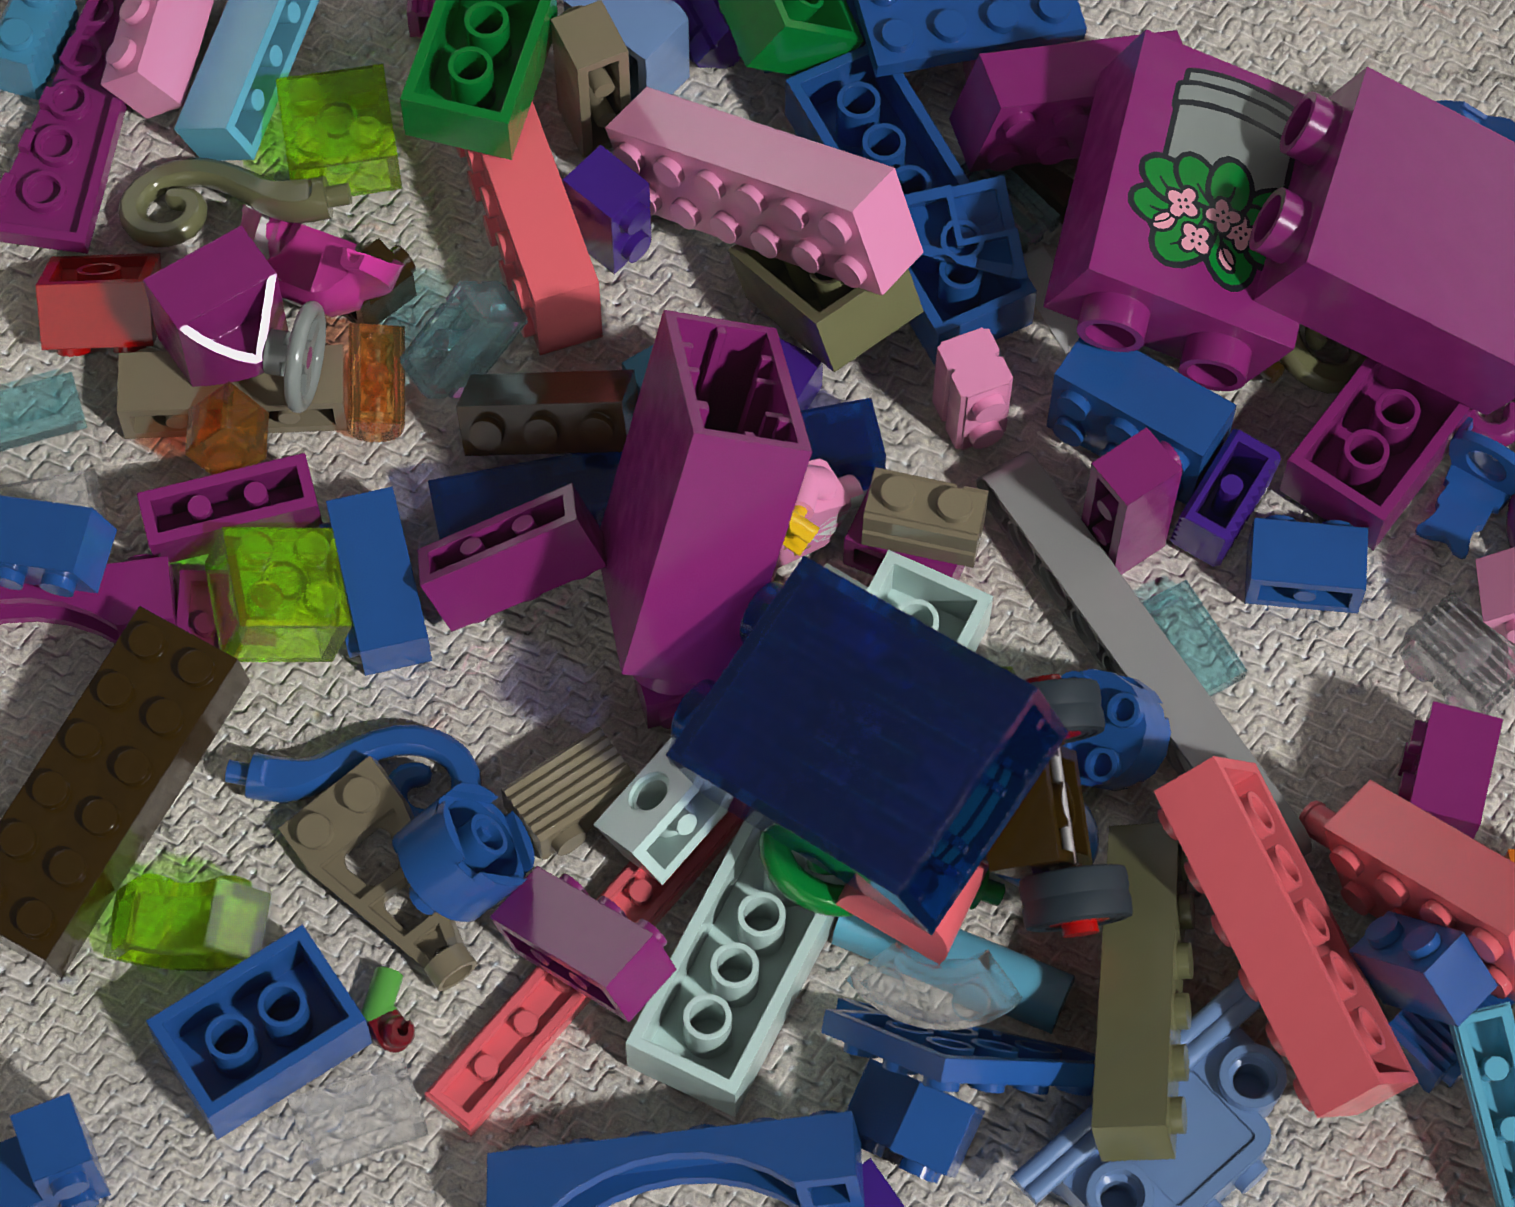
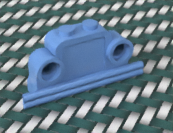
(1226, 1137)

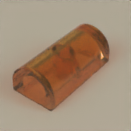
(375, 382)

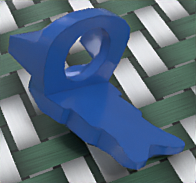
(1472, 490)

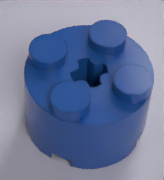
(463, 854)

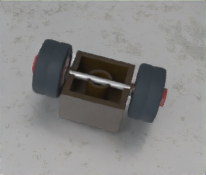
(1049, 835)

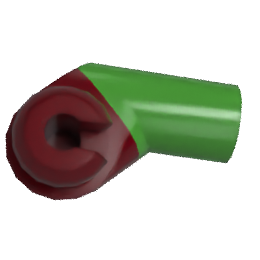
(383, 1019)

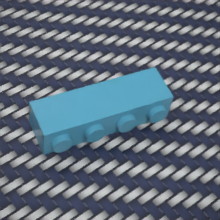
(238, 76)

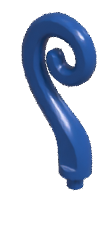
(294, 779)

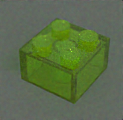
(340, 128)
(278, 594)

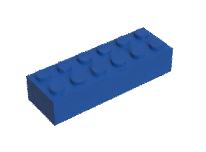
(887, 123)

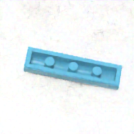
(1040, 984)
(1487, 1066)

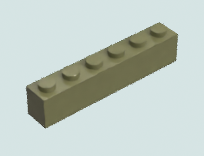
(1144, 1002)

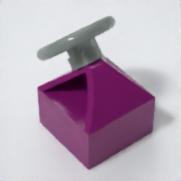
(227, 320)

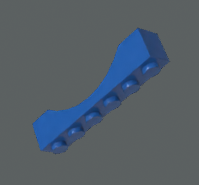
(790, 1159)

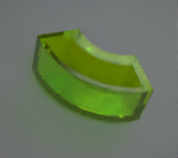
(187, 924)

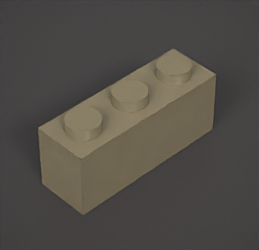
(589, 73)

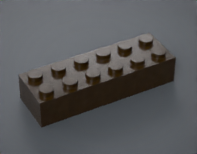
(108, 784)

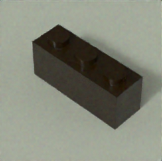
(547, 412)

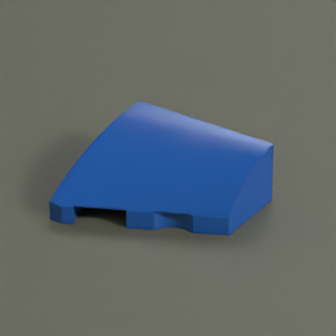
(969, 226)

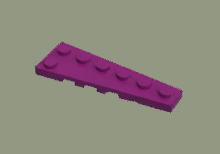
(68, 152)

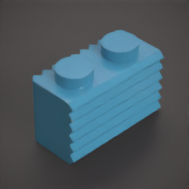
(33, 42)

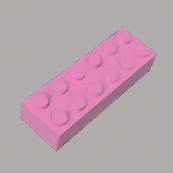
(768, 190)

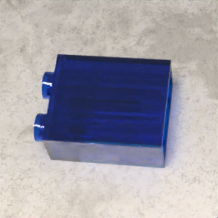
(865, 741)

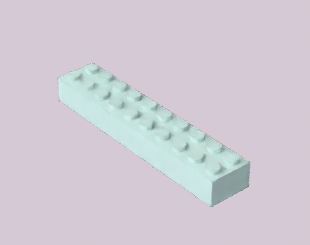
(747, 940)

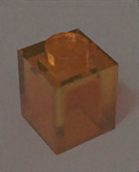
(226, 431)

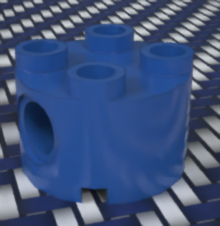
(1133, 736)

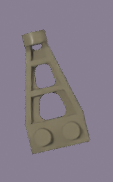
(339, 823)

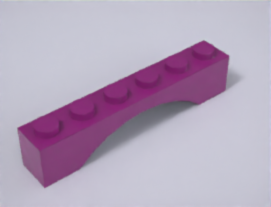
(124, 587)

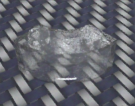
(935, 995)

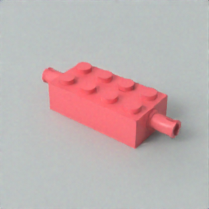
(1420, 868)

